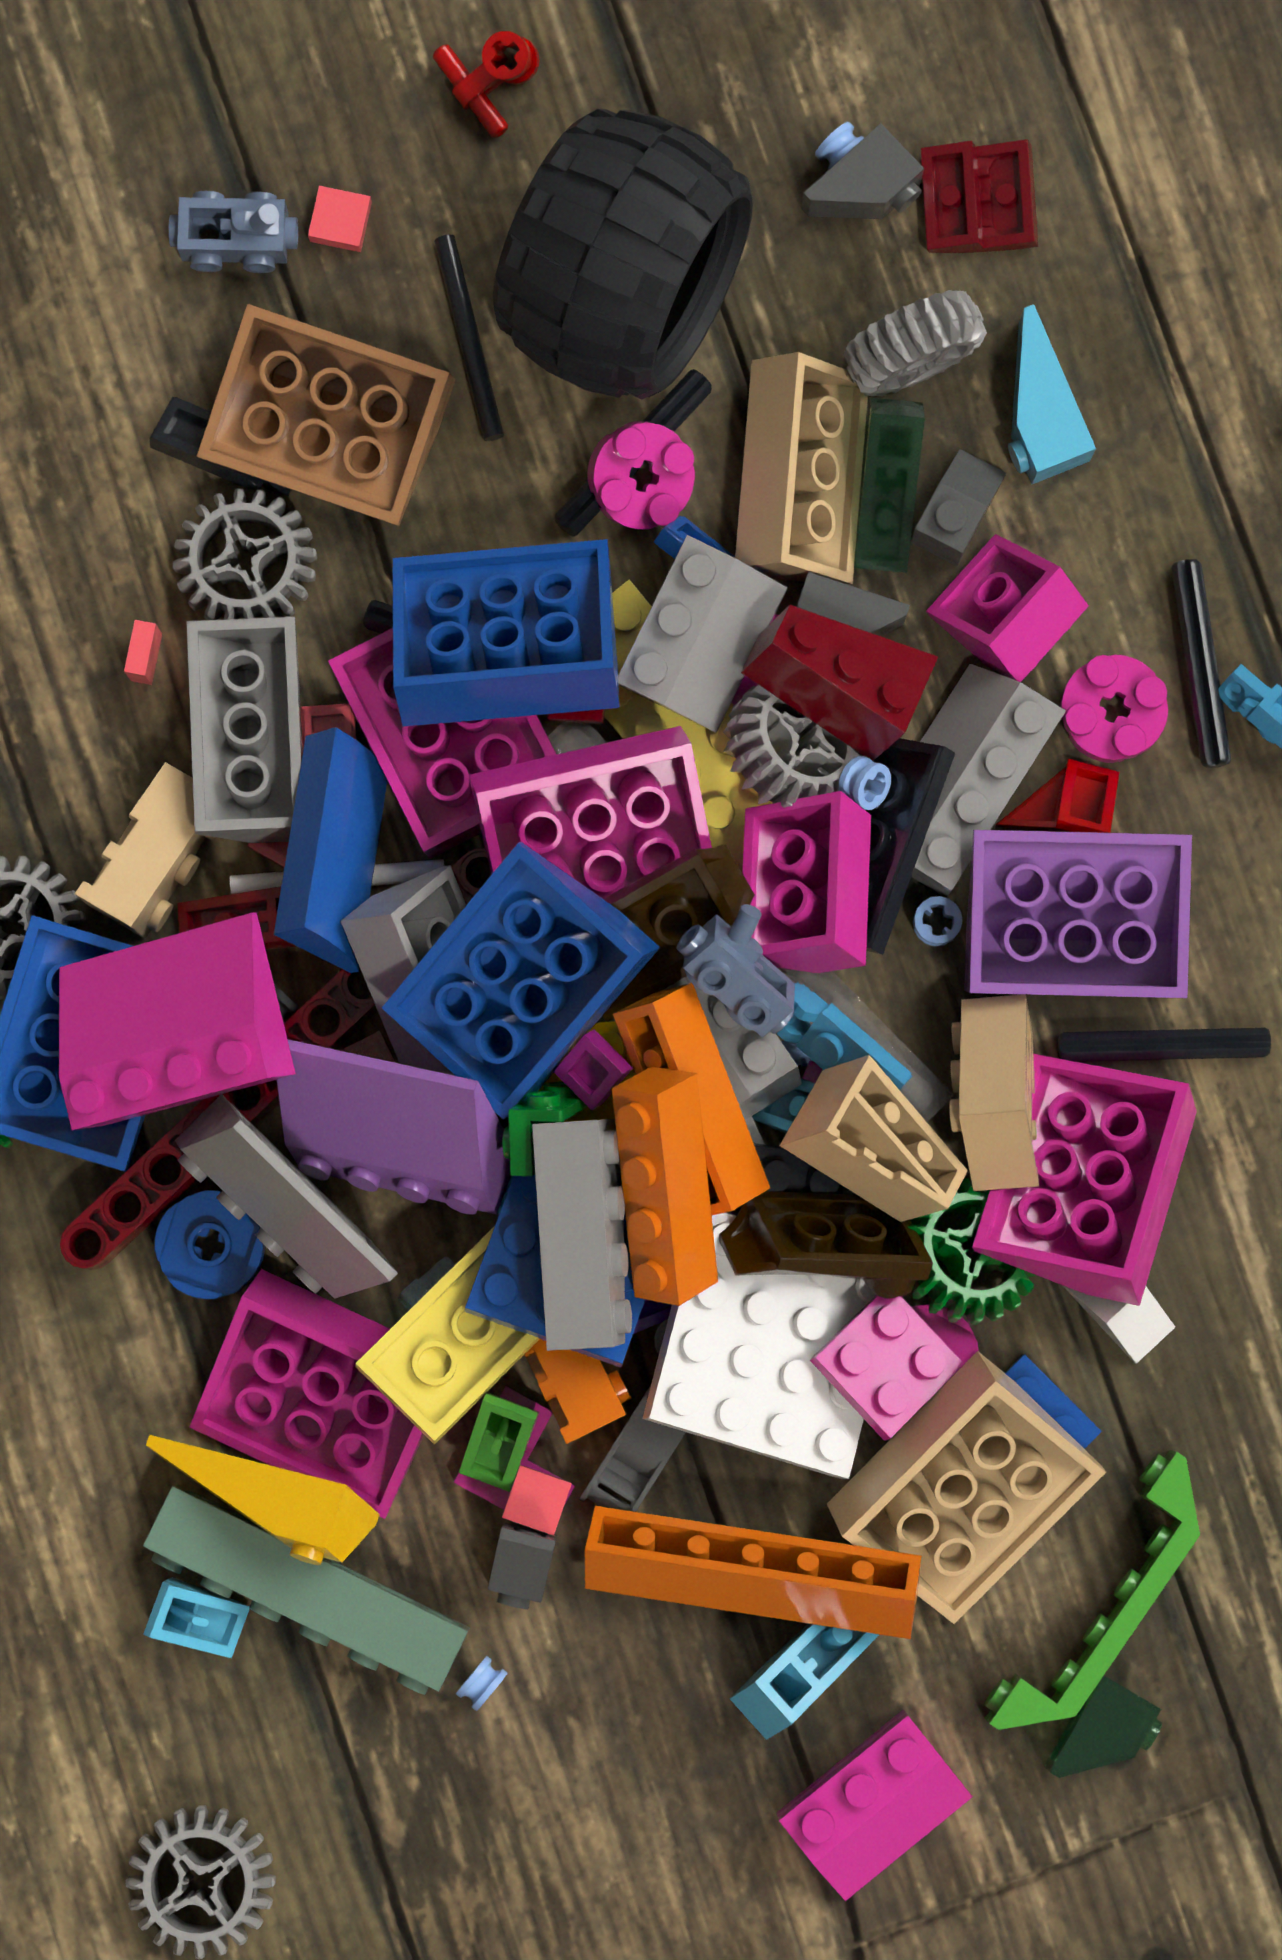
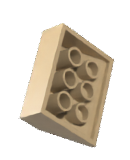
(966, 1486)

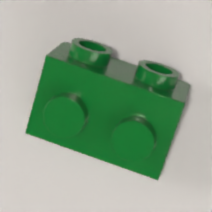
(549, 1105)

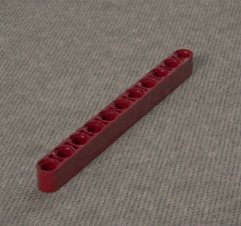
(141, 1176)

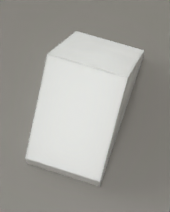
(1130, 1326)

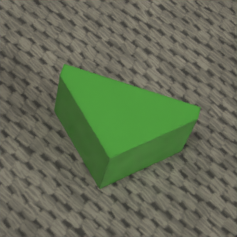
(498, 1441)

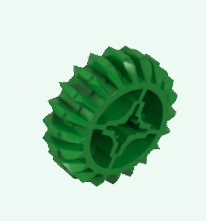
(946, 1246)

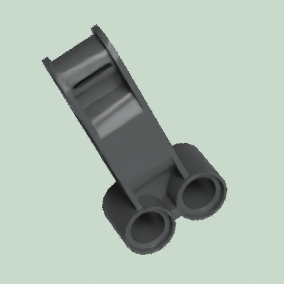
(635, 1456)

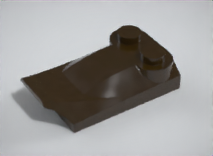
(670, 904)
(826, 1237)

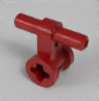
(473, 87)

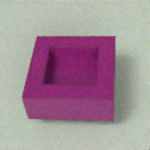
(593, 1069)

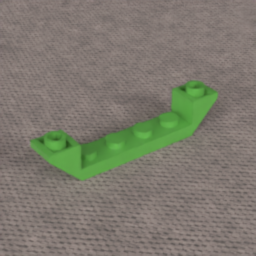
(1169, 1490)

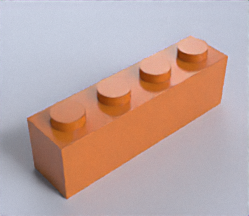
(674, 1034)
(665, 1185)

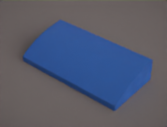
(331, 845)

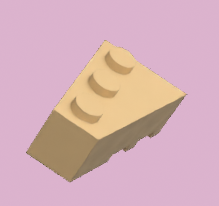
(149, 857)
(995, 1091)
(874, 1142)

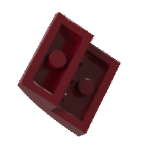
(979, 197)

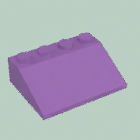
(1078, 914)
(393, 1129)

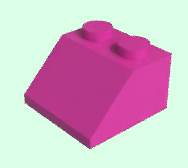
(1008, 607)

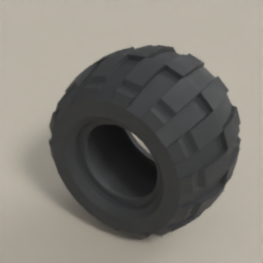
(622, 252)

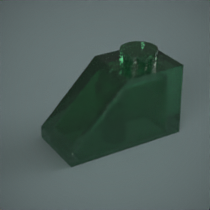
(1105, 1730)

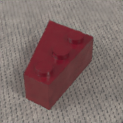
(841, 677)

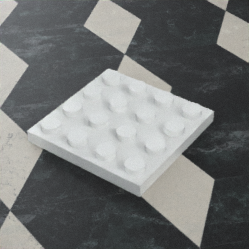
(743, 1370)

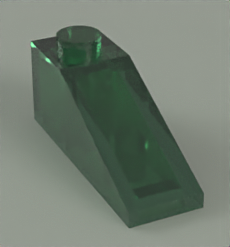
(889, 484)

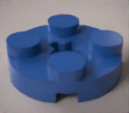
(183, 1260)

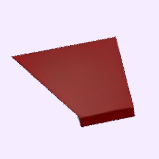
(1071, 801)

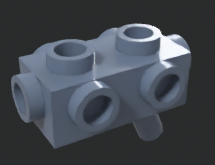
(249, 230)
(732, 968)

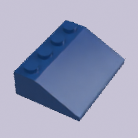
(504, 633)
(519, 978)
(29, 1051)

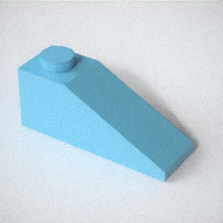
(1046, 420)
(798, 1676)

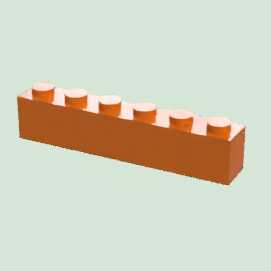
(752, 1572)

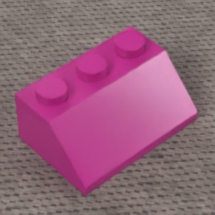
(810, 881)
(873, 1805)

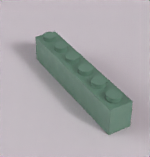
(323, 1598)

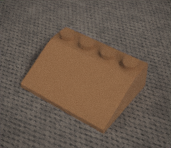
(325, 415)

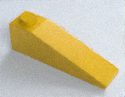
(298, 1509)

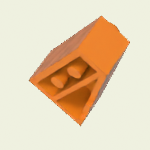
(577, 1389)

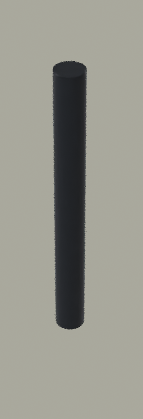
(469, 338)

